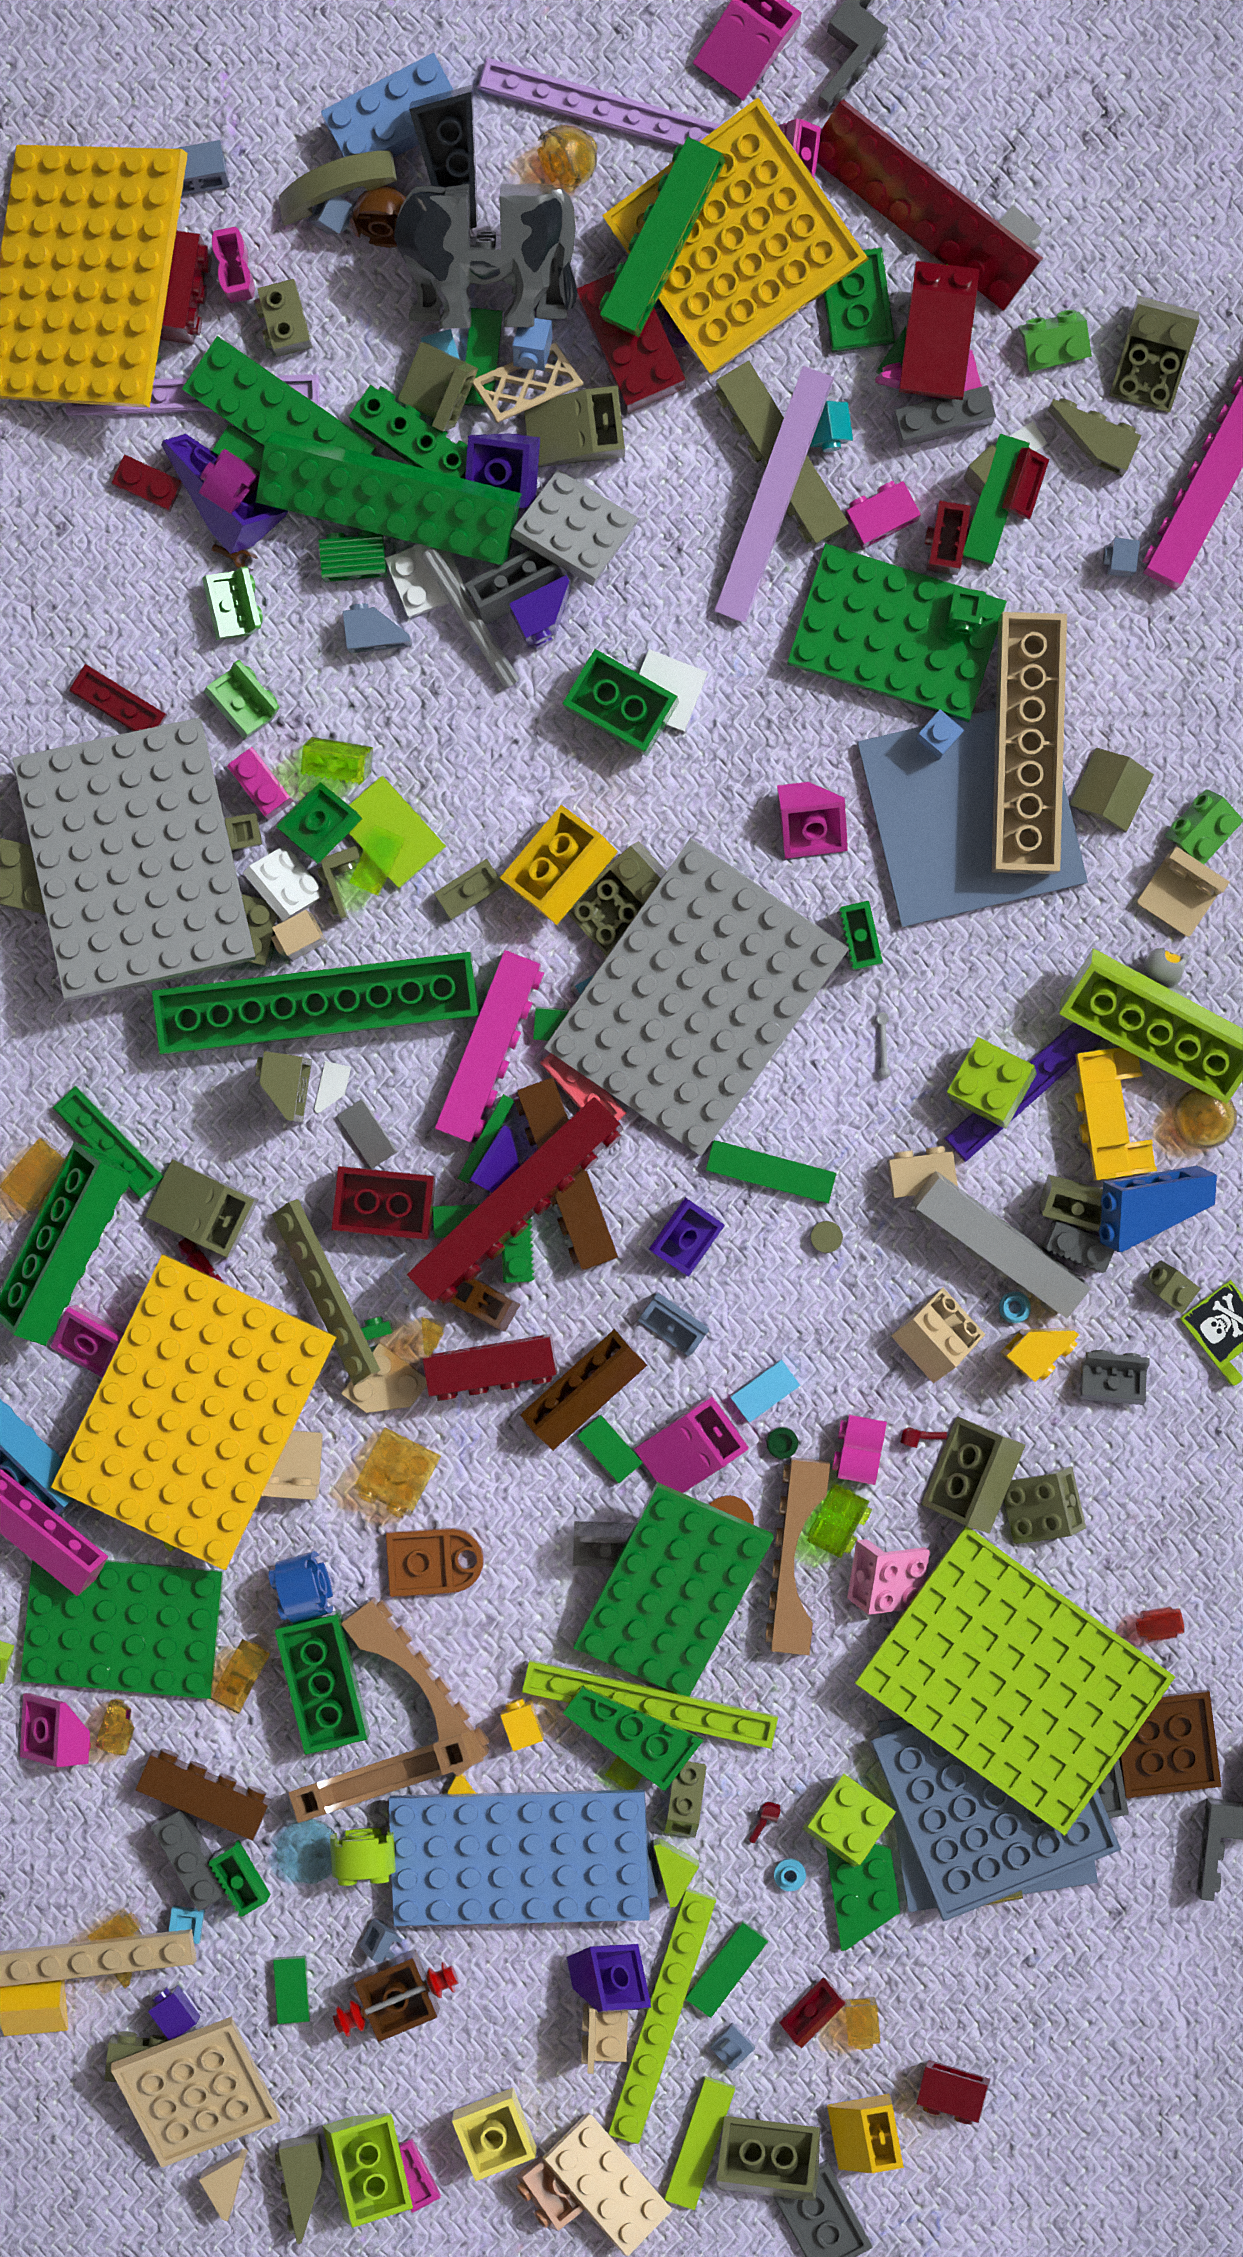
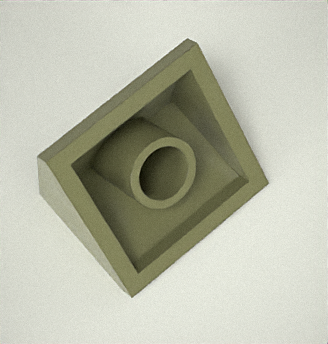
(1112, 788)

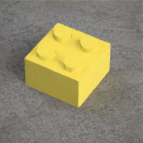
(494, 2134)

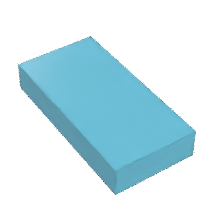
(765, 1390)

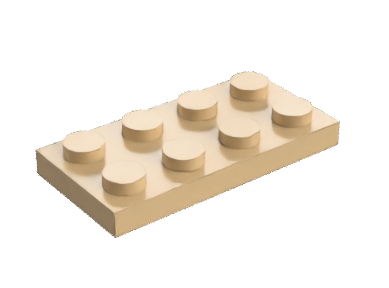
(607, 2184)

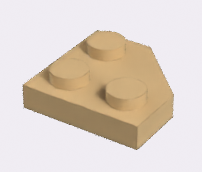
(391, 1388)

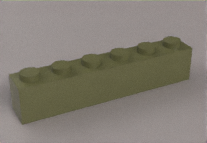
(760, 422)

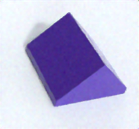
(686, 1236)

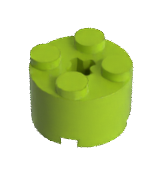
(362, 1855)

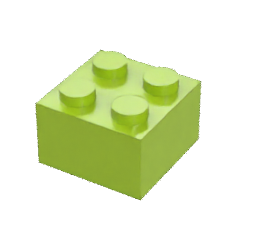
(991, 1082)
(849, 1820)

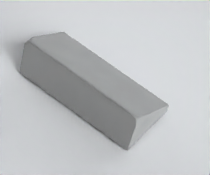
(367, 1133)

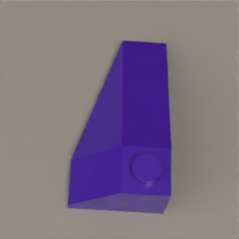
(234, 530)

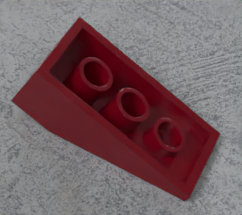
(939, 330)

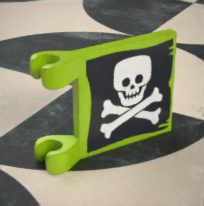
(1219, 1328)

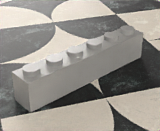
(1001, 1245)

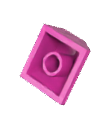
(811, 820)
(52, 1733)

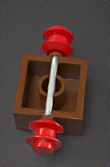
(396, 1996)

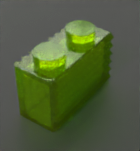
(336, 760)
(838, 1520)

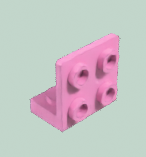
(886, 1579)

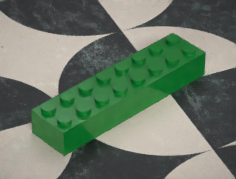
(388, 497)

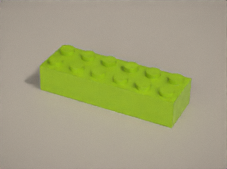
(1156, 1025)

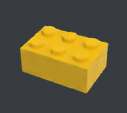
(559, 864)

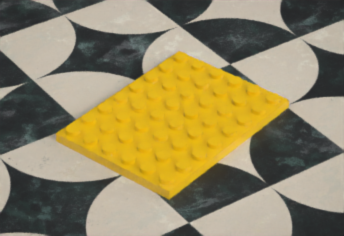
(86, 272)
(194, 1412)

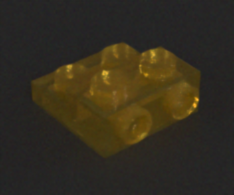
(396, 1473)

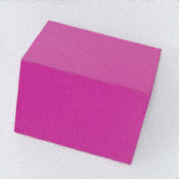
(86, 1339)

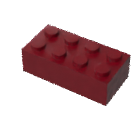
(639, 366)
(490, 1365)

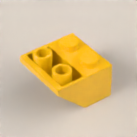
(1038, 1348)
(865, 2135)

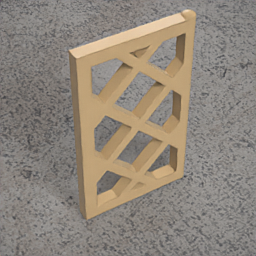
(522, 404)

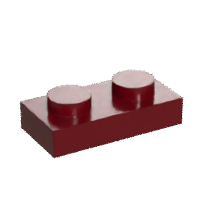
(147, 483)
(812, 2012)

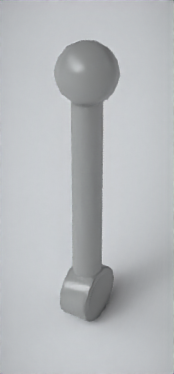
(882, 1019)

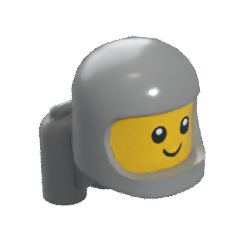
(1166, 969)

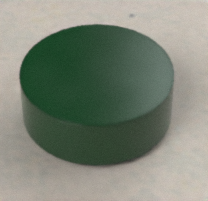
(782, 1442)

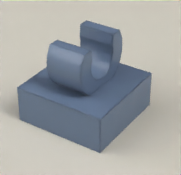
(378, 1941)
(732, 2046)

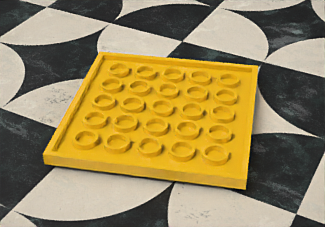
(757, 247)

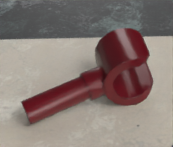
(911, 1436)
(769, 1812)

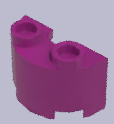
(228, 481)

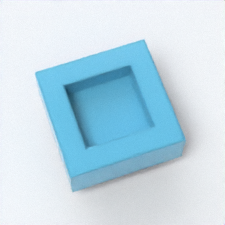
(443, 341)
(187, 1918)

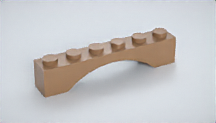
(805, 1490)
(377, 1633)
(386, 1776)

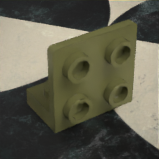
(438, 385)
(1044, 1507)

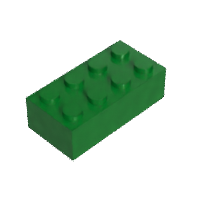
(322, 1682)

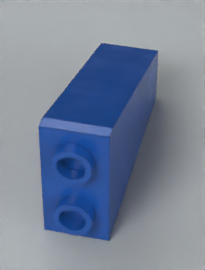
(1152, 1203)

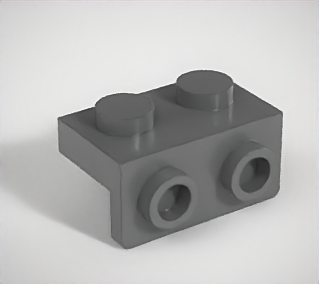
(1114, 1377)

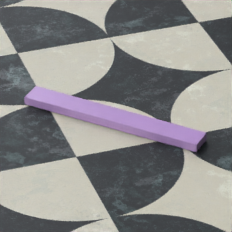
(591, 105)
(170, 398)
(774, 493)

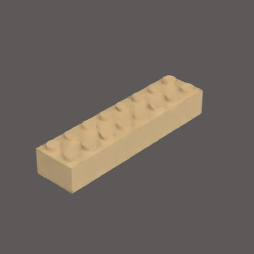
(1029, 743)

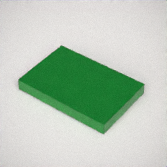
(860, 307)

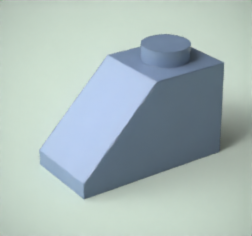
(371, 630)

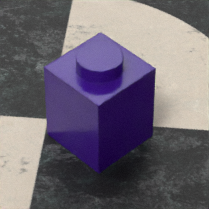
(173, 2012)

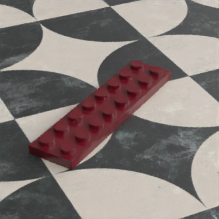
(924, 204)

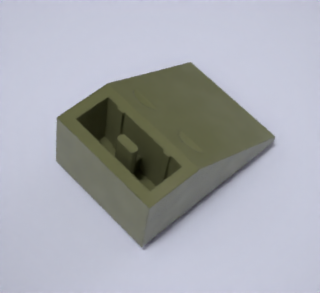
(1154, 353)
(578, 427)
(617, 896)
(201, 1208)

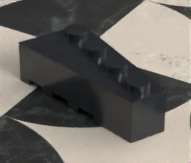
(448, 140)

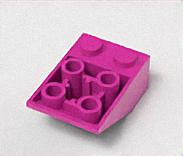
(747, 42)
(692, 1446)

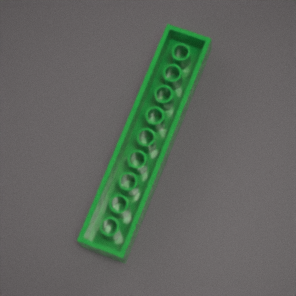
(315, 1003)

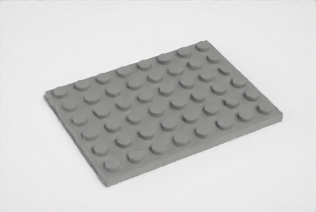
(133, 859)
(696, 997)

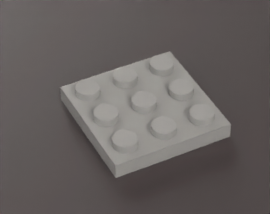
(574, 527)

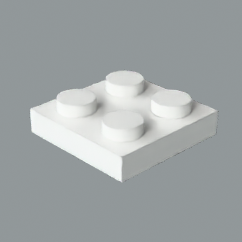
(415, 581)
(284, 883)

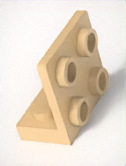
(1181, 891)
(298, 1468)
(606, 2036)

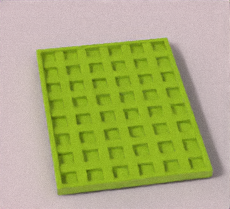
(1014, 1680)

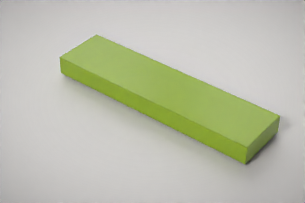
(699, 2143)

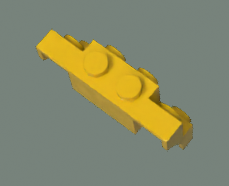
(1105, 1116)

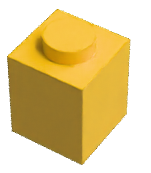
(521, 1724)

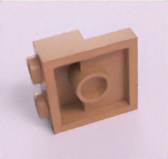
(553, 2200)

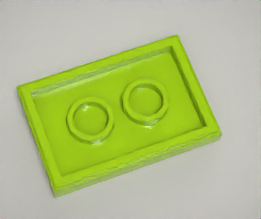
(386, 808)

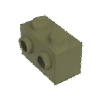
(284, 318)
(1071, 1203)

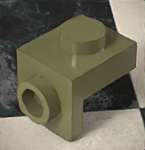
(1171, 1286)

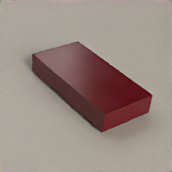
(1025, 483)

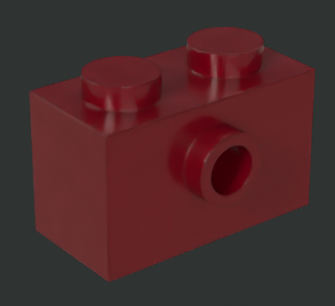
(947, 537)
(953, 2092)

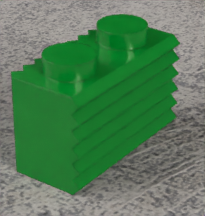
(352, 557)
(860, 936)
(518, 1257)
(239, 1878)

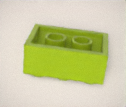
(367, 2168)

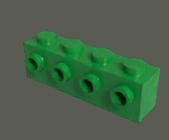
(407, 434)

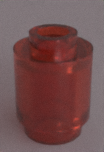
(1160, 1624)

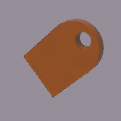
(429, 1561)

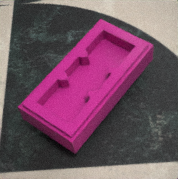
(419, 2179)

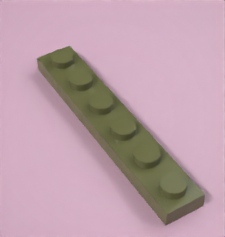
(326, 1291)

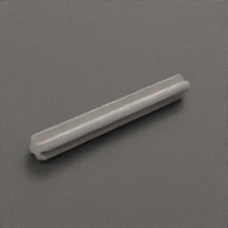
(470, 617)

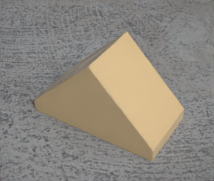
(222, 2182)

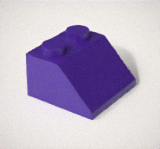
(505, 463)
(541, 612)

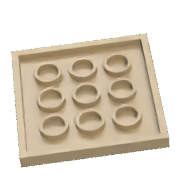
(195, 2092)

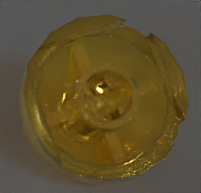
(568, 155)
(1203, 1119)

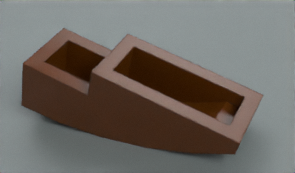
(486, 1303)

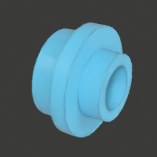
(1022, 1314)
(786, 1865)

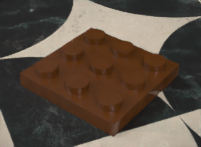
(1173, 1748)

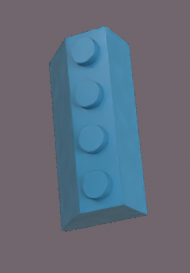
(30, 1460)

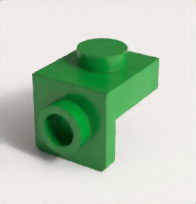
(966, 610)
(376, 1327)

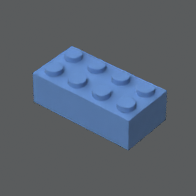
(380, 113)

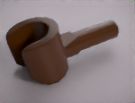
(238, 557)

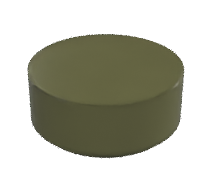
(826, 1236)

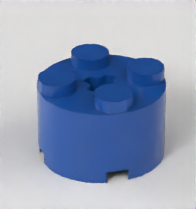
(301, 1587)

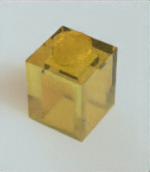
(862, 2022)

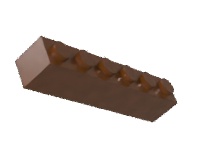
(579, 1204)

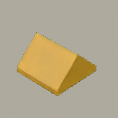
(33, 2008)

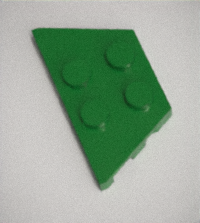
(863, 1894)

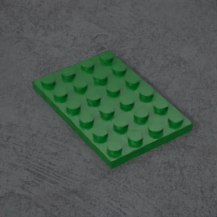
(891, 634)
(673, 1590)
(126, 1631)

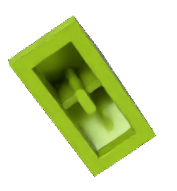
(676, 1869)

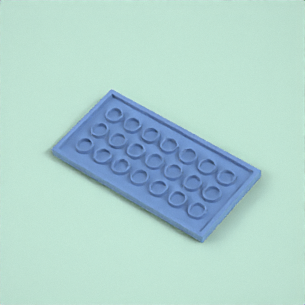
(520, 1857)

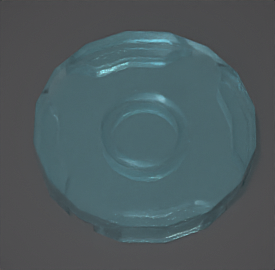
(305, 1851)

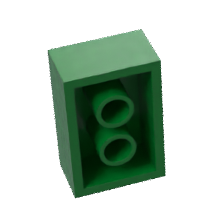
(620, 702)

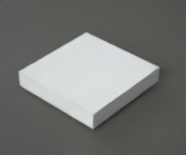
(678, 679)

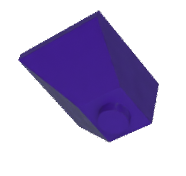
(498, 1162)
(610, 1977)

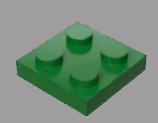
(319, 822)

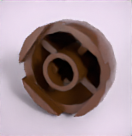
(376, 215)

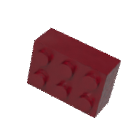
(186, 288)
(383, 1202)

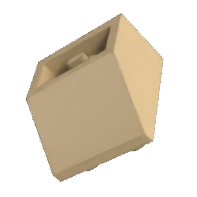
(938, 1335)

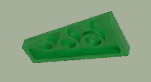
(637, 1738)

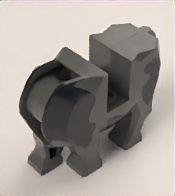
(528, 255)

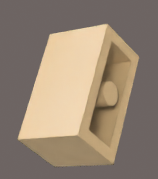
(298, 935)
(911, 1172)

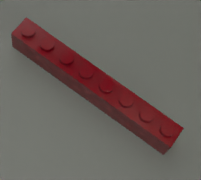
(515, 1202)

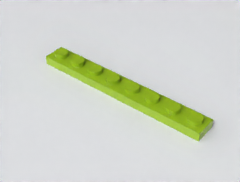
(676, 1709)
(662, 2017)

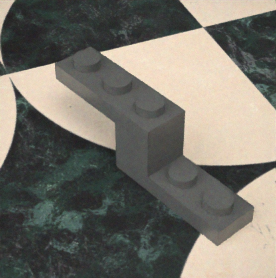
(862, 36)
(1222, 1820)

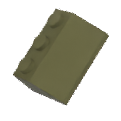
(285, 1082)
(973, 1475)
(769, 2158)

